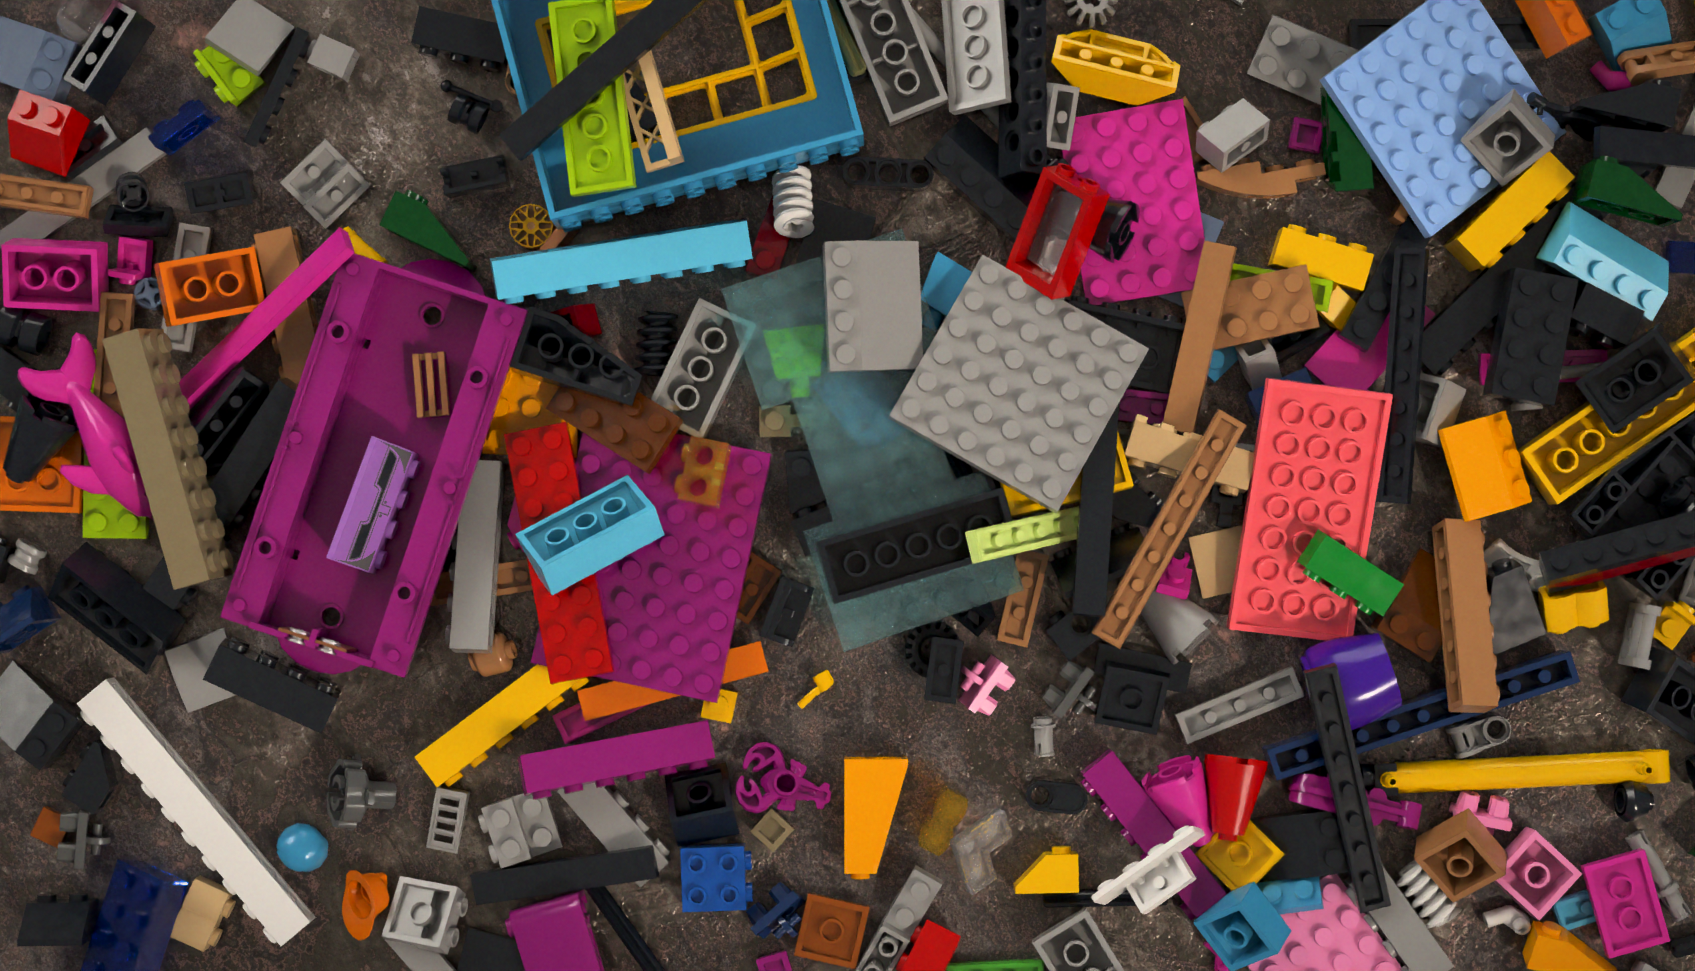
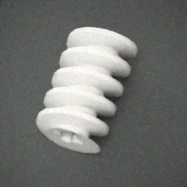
(793, 203)
(1427, 895)

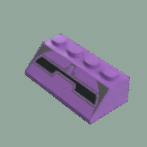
(374, 505)

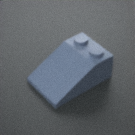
(35, 60)

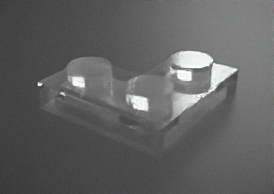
(973, 848)

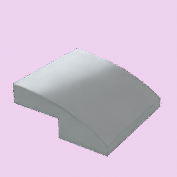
(325, 183)
(189, 665)

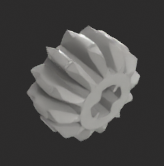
(1090, 12)

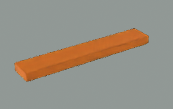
(619, 696)

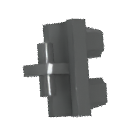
(1062, 701)
(76, 852)

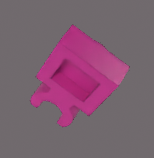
(1176, 578)

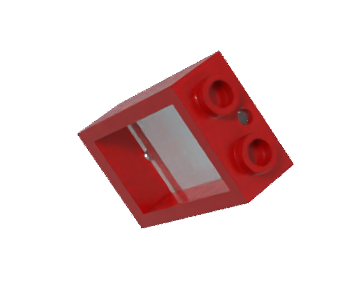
(1057, 230)

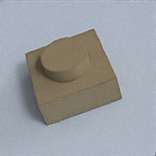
(772, 829)

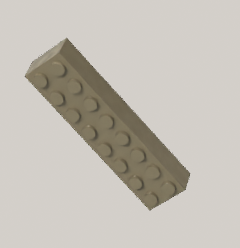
(168, 457)

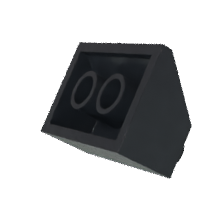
(1122, 550)

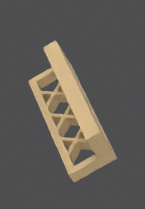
(661, 111)

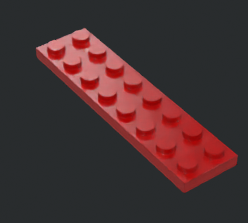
(574, 618)

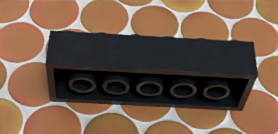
(907, 545)

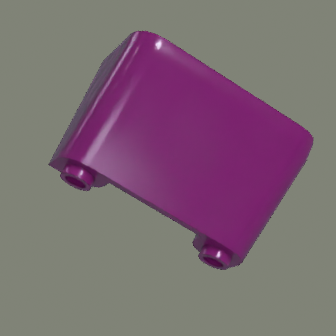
(555, 934)

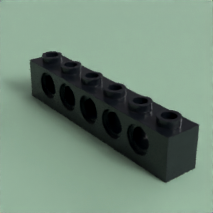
(1025, 118)

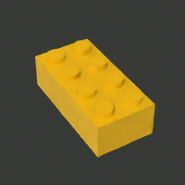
(1508, 212)

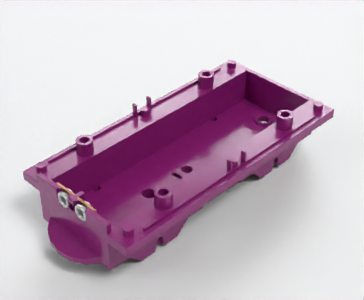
(336, 409)

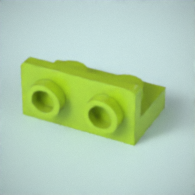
(232, 80)

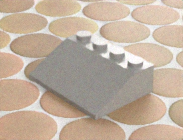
(872, 305)

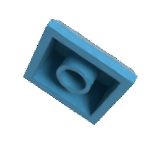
(1630, 27)
(1243, 927)

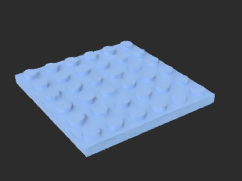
(1420, 93)

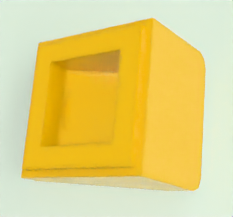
(1339, 308)

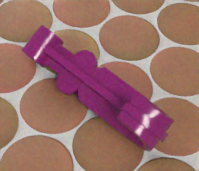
(1316, 793)

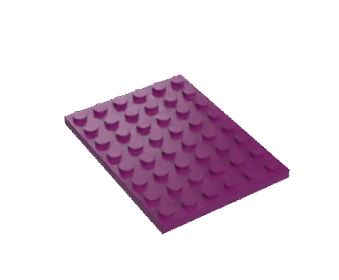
(679, 597)

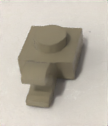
(777, 422)

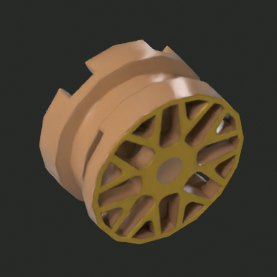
(531, 226)

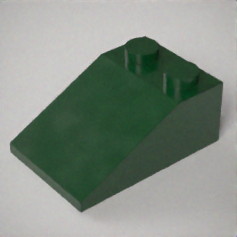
(1621, 192)
(416, 222)

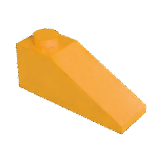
(1557, 949)

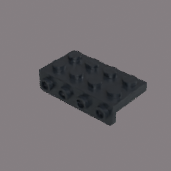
(1159, 335)

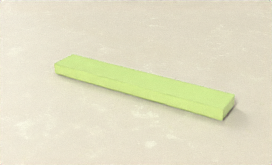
(1022, 535)

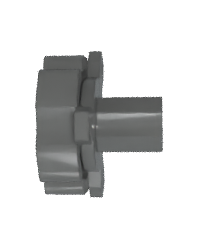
(356, 793)

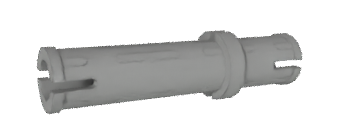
(1666, 887)

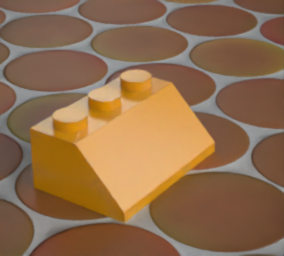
(1485, 466)

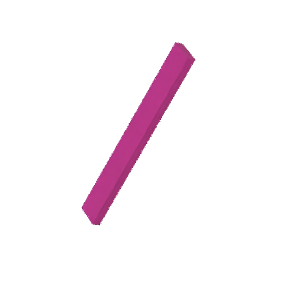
(266, 316)

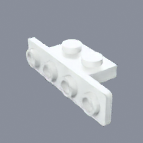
(1155, 876)

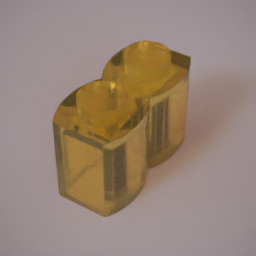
(938, 827)

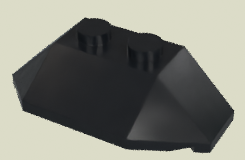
(225, 415)

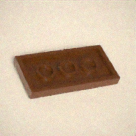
(633, 432)

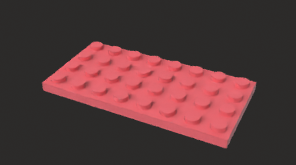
(1311, 471)

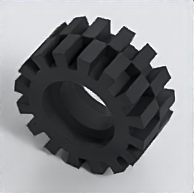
(916, 639)

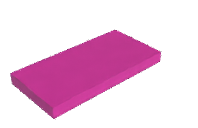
(1348, 367)

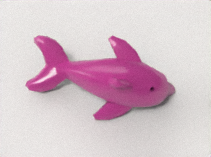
(101, 429)

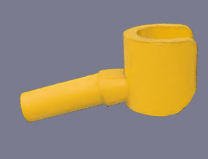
(823, 681)

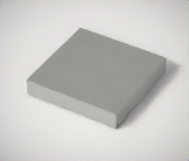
(250, 35)

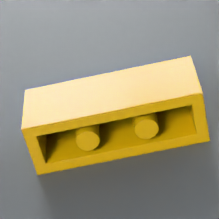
(1323, 256)

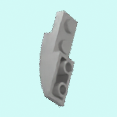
(900, 921)

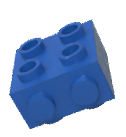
(715, 877)

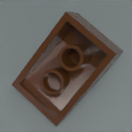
(1414, 614)

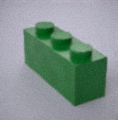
(1349, 574)

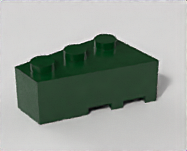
(1344, 156)

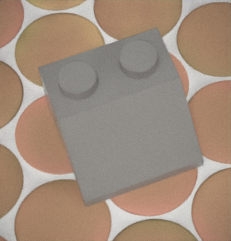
(1508, 138)
(1437, 407)

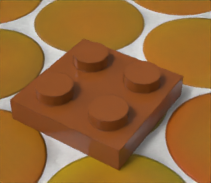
(831, 930)

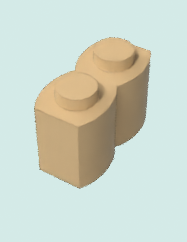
(202, 914)

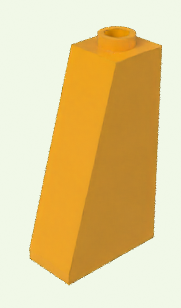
(869, 805)

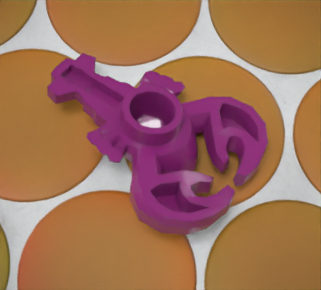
(777, 783)

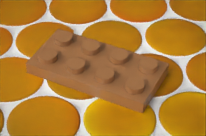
(1265, 307)

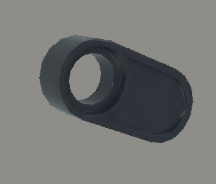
(1063, 797)

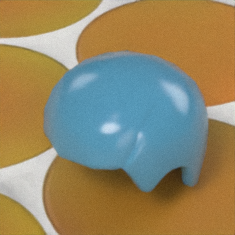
(302, 847)

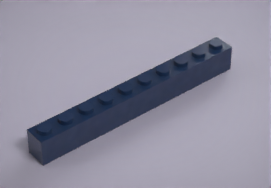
(1425, 714)

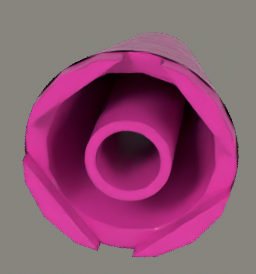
(1181, 794)

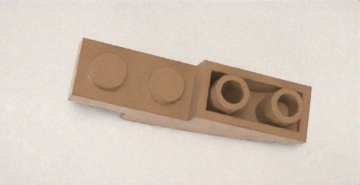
(1247, 181)

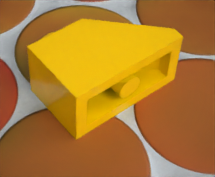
(1051, 873)

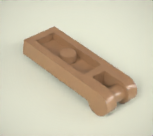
(1658, 62)

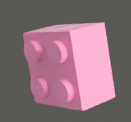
(1536, 873)

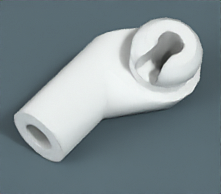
(1509, 916)

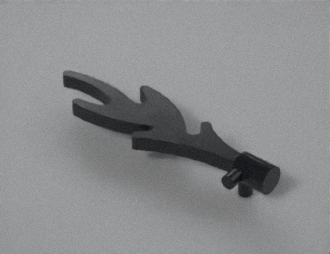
(1580, 123)

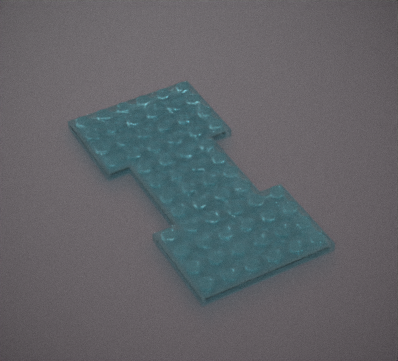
(861, 457)

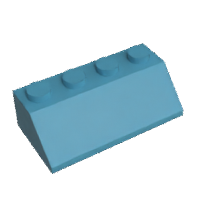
(1607, 259)
(590, 534)

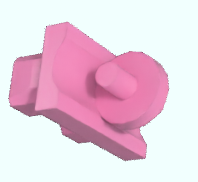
(981, 681)
(1494, 816)

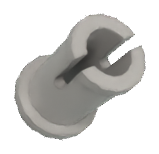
(1043, 736)

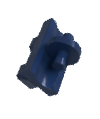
(766, 922)

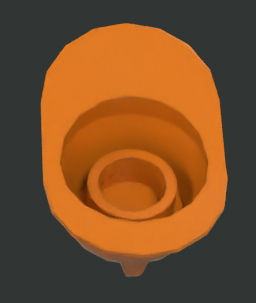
(363, 900)

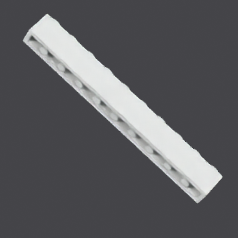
(195, 811)

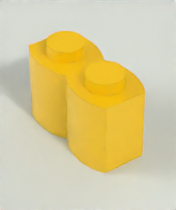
(1574, 607)

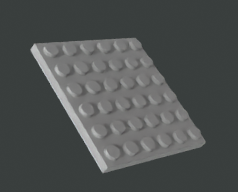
(1018, 384)

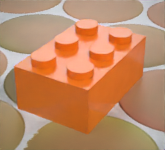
(209, 286)

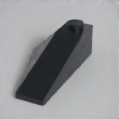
(567, 358)

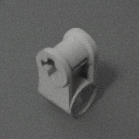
(1476, 734)

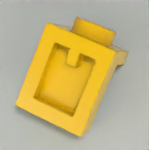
(1673, 623)

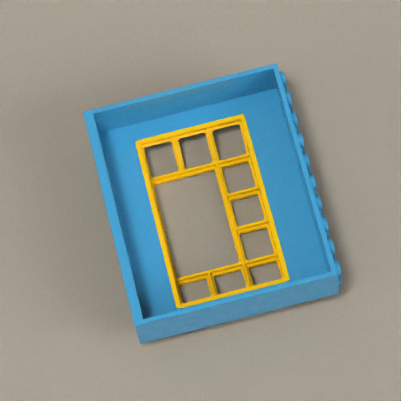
(714, 151)

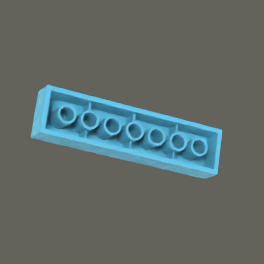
(621, 259)

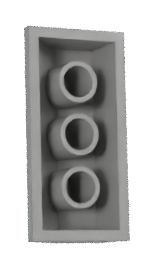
(700, 369)

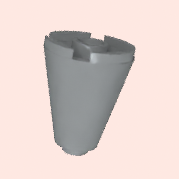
(1176, 623)

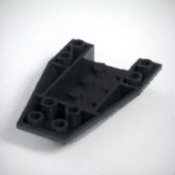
(1632, 497)

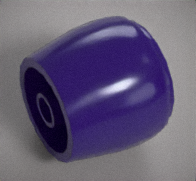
(1364, 674)

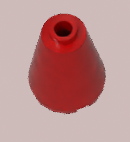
(1232, 792)

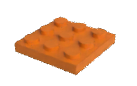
(49, 489)

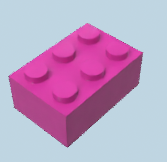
(54, 274)

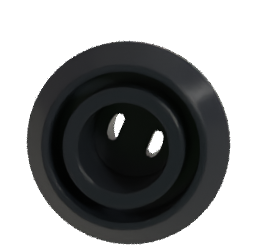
(1632, 801)

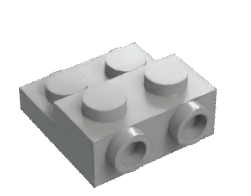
(519, 829)
(425, 914)

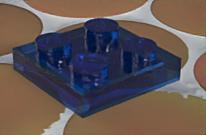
(190, 122)

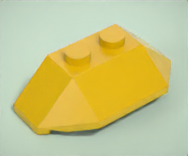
(1115, 67)

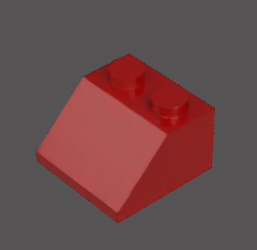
(45, 132)

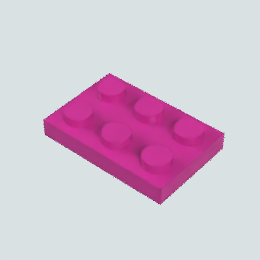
(1625, 903)

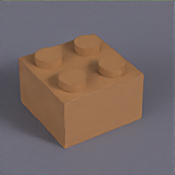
(1460, 855)

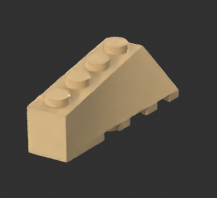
(1169, 452)

